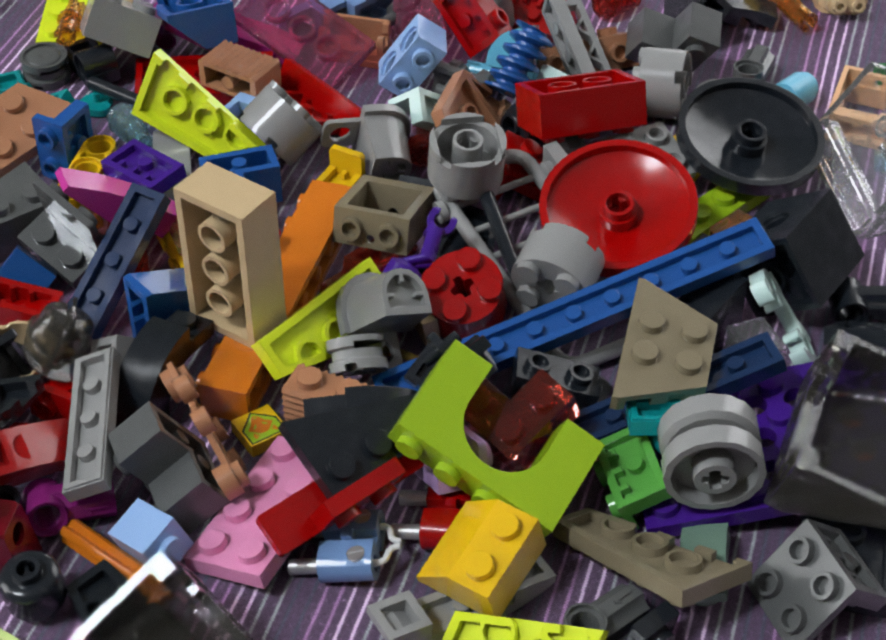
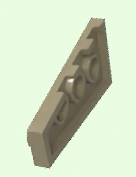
(651, 557)

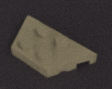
(663, 350)

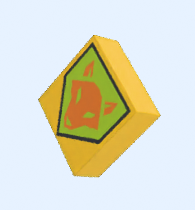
(257, 429)

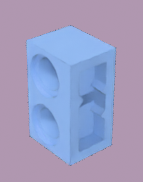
(412, 56)

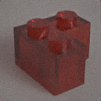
(521, 425)

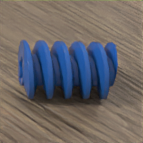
(520, 58)

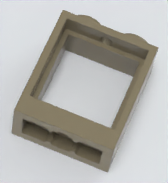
(370, 211)

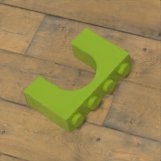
(435, 434)

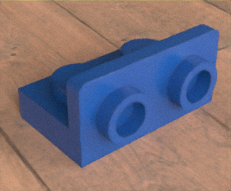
(61, 137)

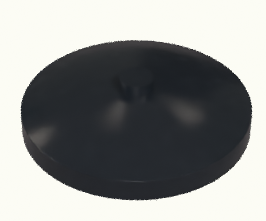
(750, 136)

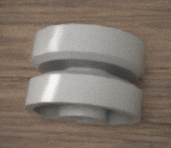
(711, 451)

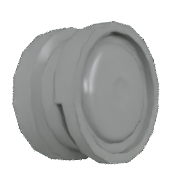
(357, 354)

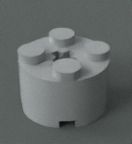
(667, 79)
(281, 122)
(466, 157)
(555, 264)

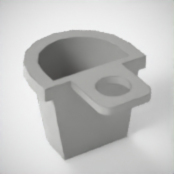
(378, 134)
(383, 305)

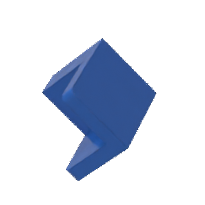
(27, 268)

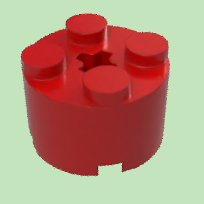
(465, 292)

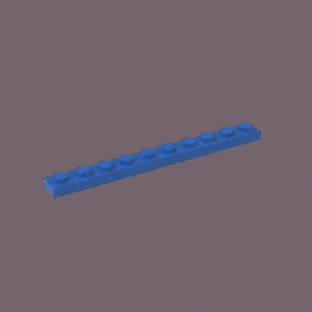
(613, 297)

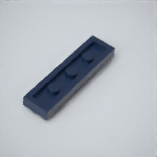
(119, 253)

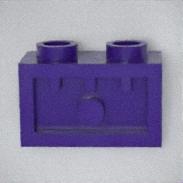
(143, 166)

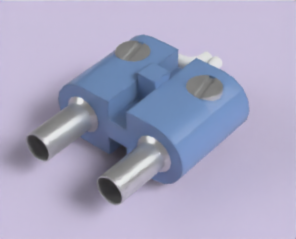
(350, 552)

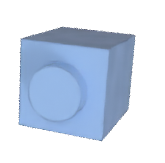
(147, 531)

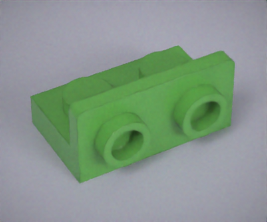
(632, 473)

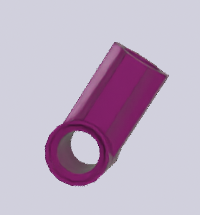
(50, 520)

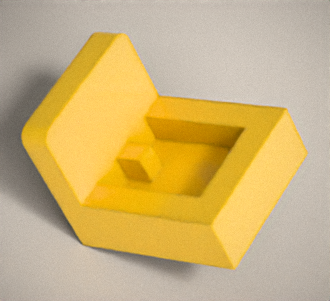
(345, 166)

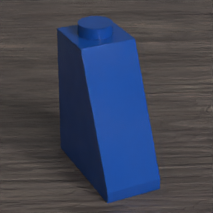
(154, 294)

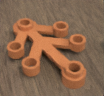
(231, 473)

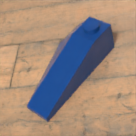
(201, 20)

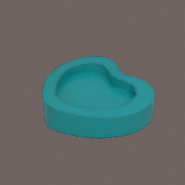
(98, 104)

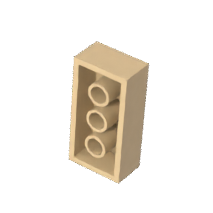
(231, 252)

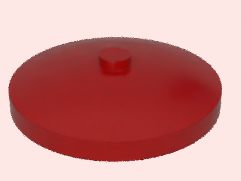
(625, 198)

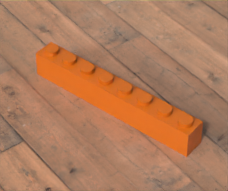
(236, 376)

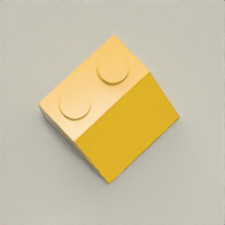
(484, 555)

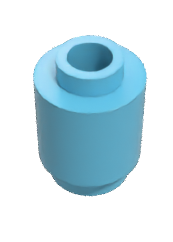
(802, 85)

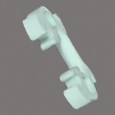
(770, 296)

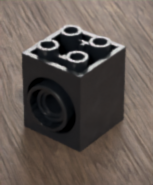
(811, 249)

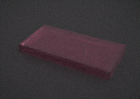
(308, 35)

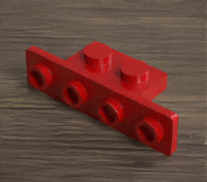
(316, 95)
(311, 513)

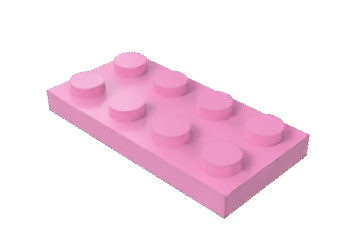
(232, 542)

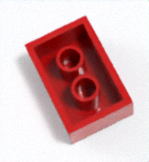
(581, 105)

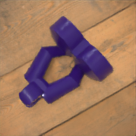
(429, 251)

